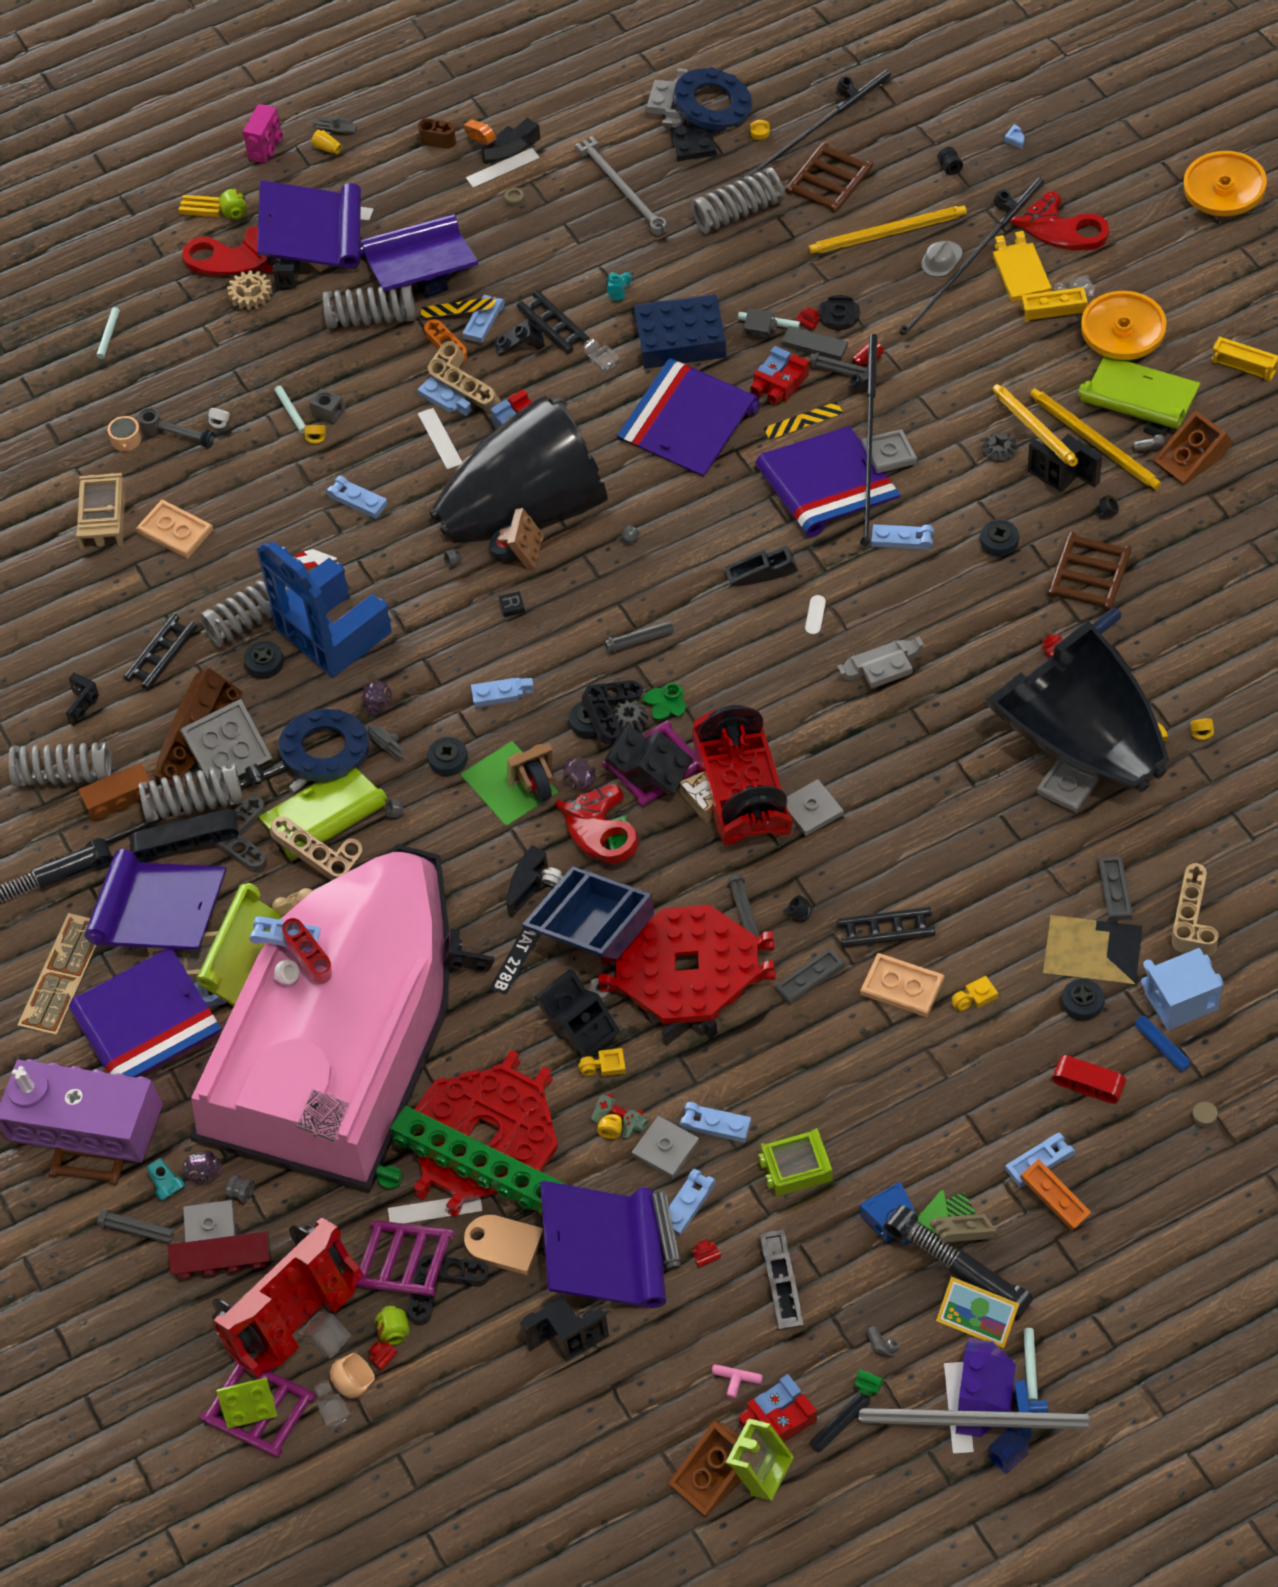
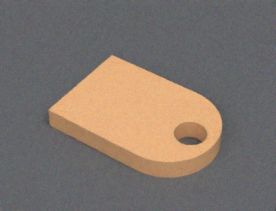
(505, 1243)

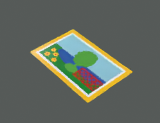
(977, 1312)

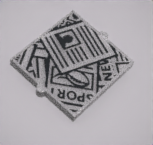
(323, 1115)

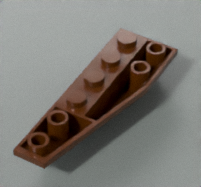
(204, 696)

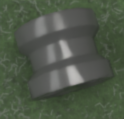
(240, 1188)

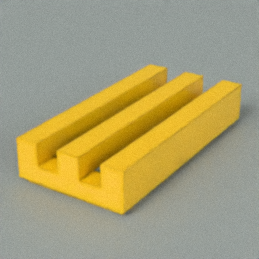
(202, 204)

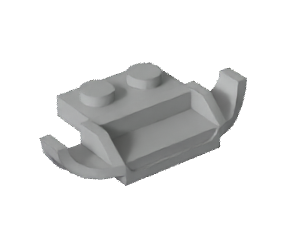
(662, 101)
(882, 663)

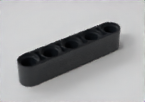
(184, 835)

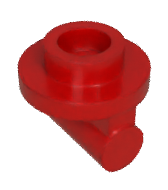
(808, 318)
(1050, 643)
(705, 1253)
(381, 1354)

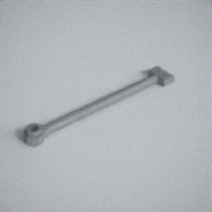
(656, 223)

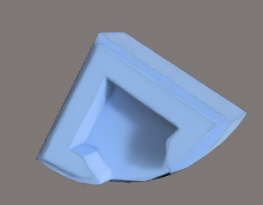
(1015, 137)

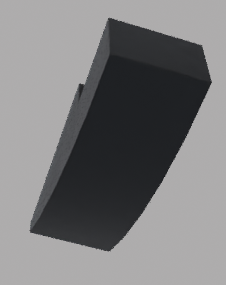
(511, 142)
(761, 567)
(525, 879)

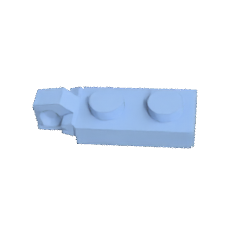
(444, 397)
(501, 691)

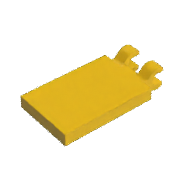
(1020, 267)

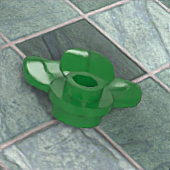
(664, 703)

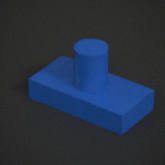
(1024, 1405)

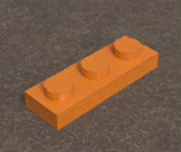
(1055, 1194)

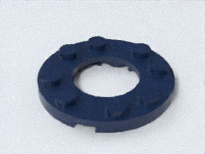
(706, 118)
(329, 768)

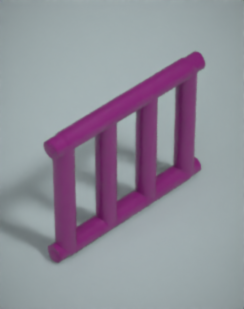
(643, 798)
(400, 1229)
(253, 1437)

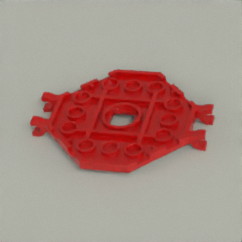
(725, 969)
(500, 1099)

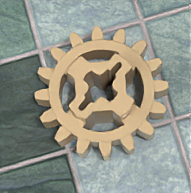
(249, 290)

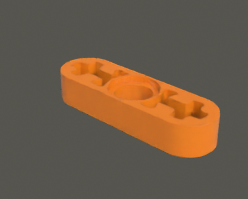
(479, 132)
(443, 333)

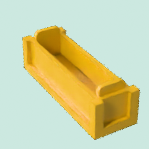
(1054, 303)
(1245, 358)

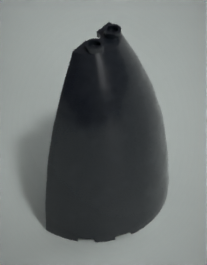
(527, 464)
(1087, 712)

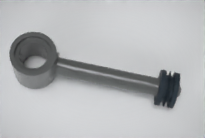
(152, 425)

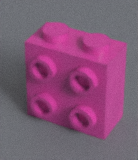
(262, 133)

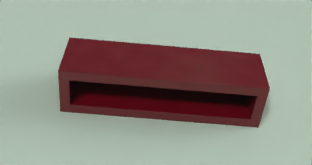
(219, 1253)

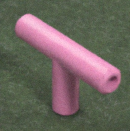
(736, 1377)

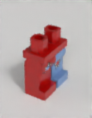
(779, 375)
(506, 409)
(782, 1408)

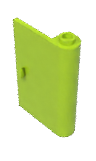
(1140, 392)
(328, 807)
(232, 951)

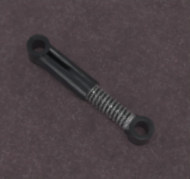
(94, 856)
(904, 1224)

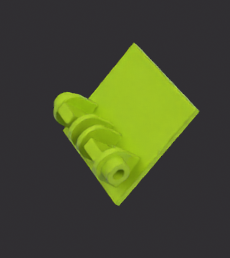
(247, 1403)

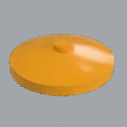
(1225, 183)
(1123, 325)

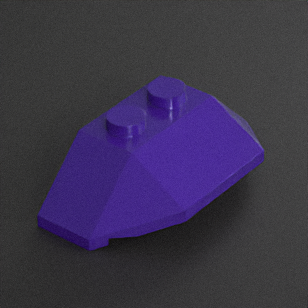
(985, 1382)

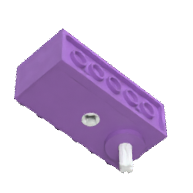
(79, 1110)

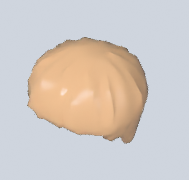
(351, 1376)

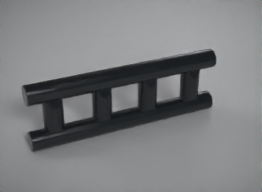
(553, 332)
(161, 663)
(894, 916)

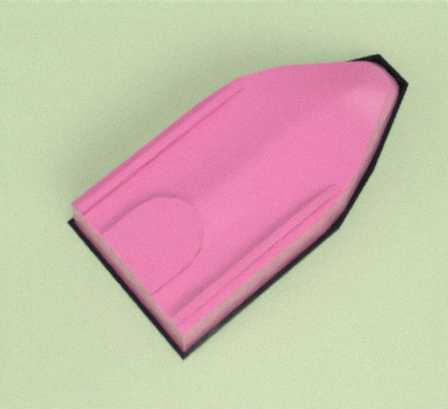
(347, 1037)

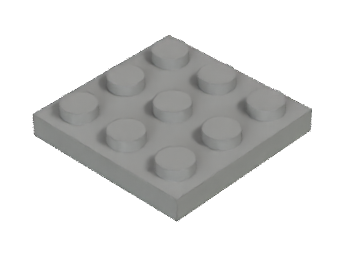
(226, 739)

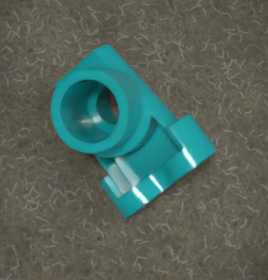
(617, 285)
(166, 1184)

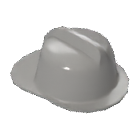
(941, 258)

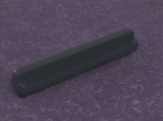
(839, 1422)

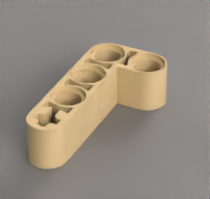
(450, 373)
(312, 845)
(1191, 907)

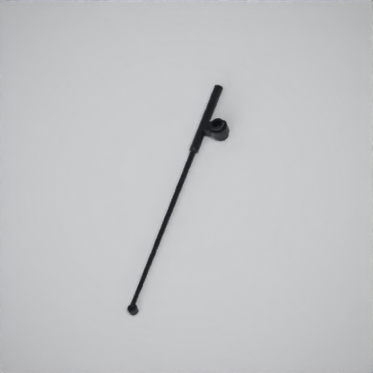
(845, 87)
(1002, 201)
(863, 383)
(254, 776)

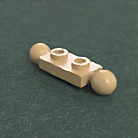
(284, 905)

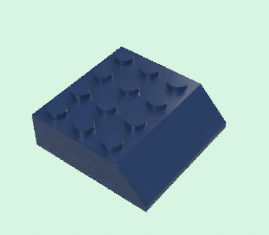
(680, 330)
(592, 913)

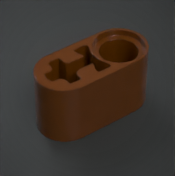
(437, 133)

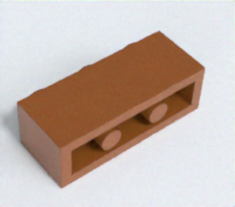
(114, 792)

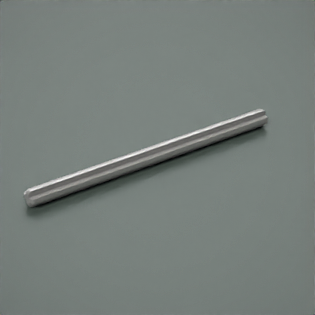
(974, 1418)

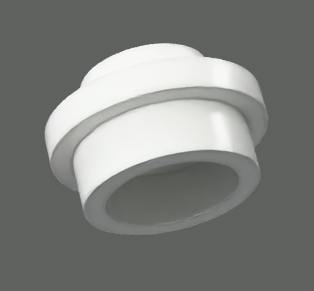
(551, 876)

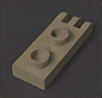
(963, 1228)

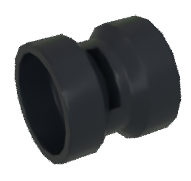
(949, 159)

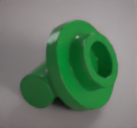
(389, 1176)
(868, 1383)

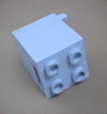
(1182, 988)

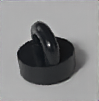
(1107, 507)
(799, 908)

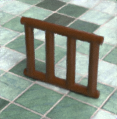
(814, 161)
(1113, 586)
(57, 1169)

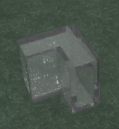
(325, 1334)

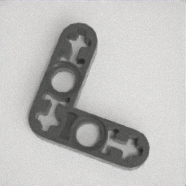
(229, 845)

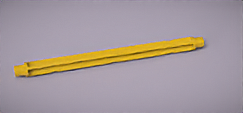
(887, 229)
(1035, 425)
(1095, 439)

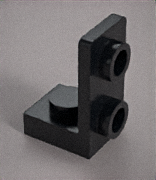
(286, 273)
(522, 332)
(87, 693)
(461, 959)
(674, 1030)

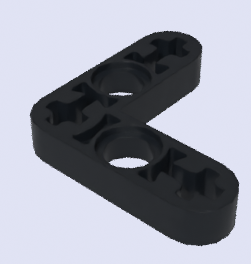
(603, 703)
(447, 1262)

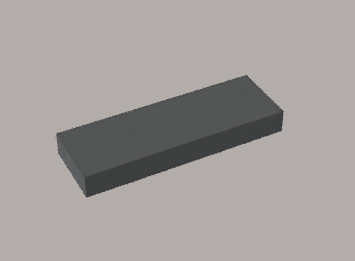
(813, 343)
(1115, 888)
(809, 976)

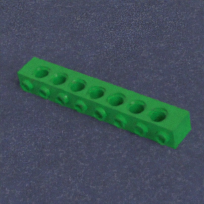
(454, 1142)

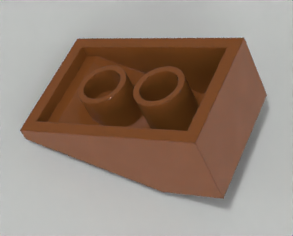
(1193, 448)
(704, 1474)

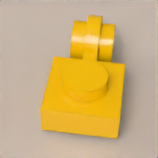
(979, 992)
(610, 1062)

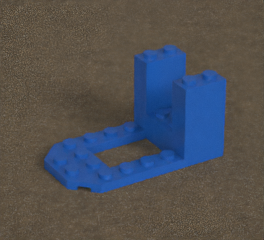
(302, 610)

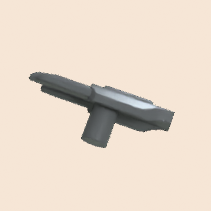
(336, 124)
(385, 740)

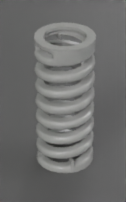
(750, 200)
(333, 318)
(212, 617)
(20, 773)
(152, 802)

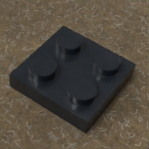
(692, 142)

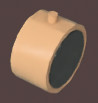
(124, 433)

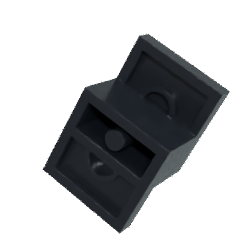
(1052, 470)
(648, 759)
(577, 1014)
(563, 1327)

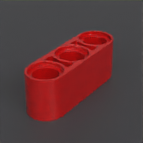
(306, 940)
(1089, 1079)

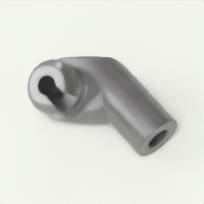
(1155, 443)
(882, 1346)

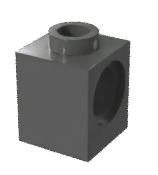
(760, 323)
(327, 406)

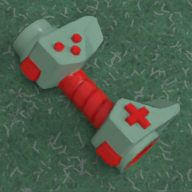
(632, 1119)

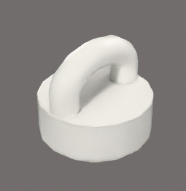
(218, 414)
(286, 972)

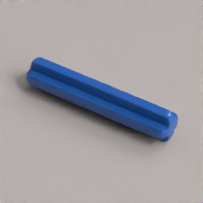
(1162, 1043)

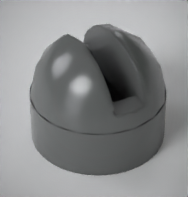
(629, 534)
(452, 558)
(394, 808)

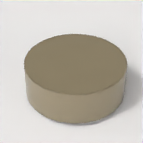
(514, 197)
(1205, 1114)

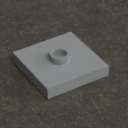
(890, 451)
(1067, 786)
(813, 807)
(665, 1147)
(209, 1220)

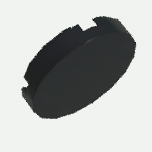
(839, 312)

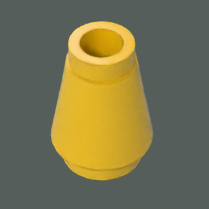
(325, 142)

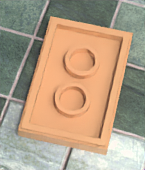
(174, 529)
(902, 985)

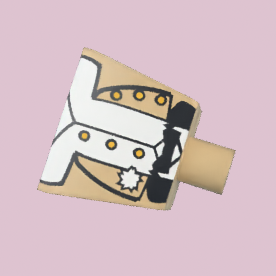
(698, 796)

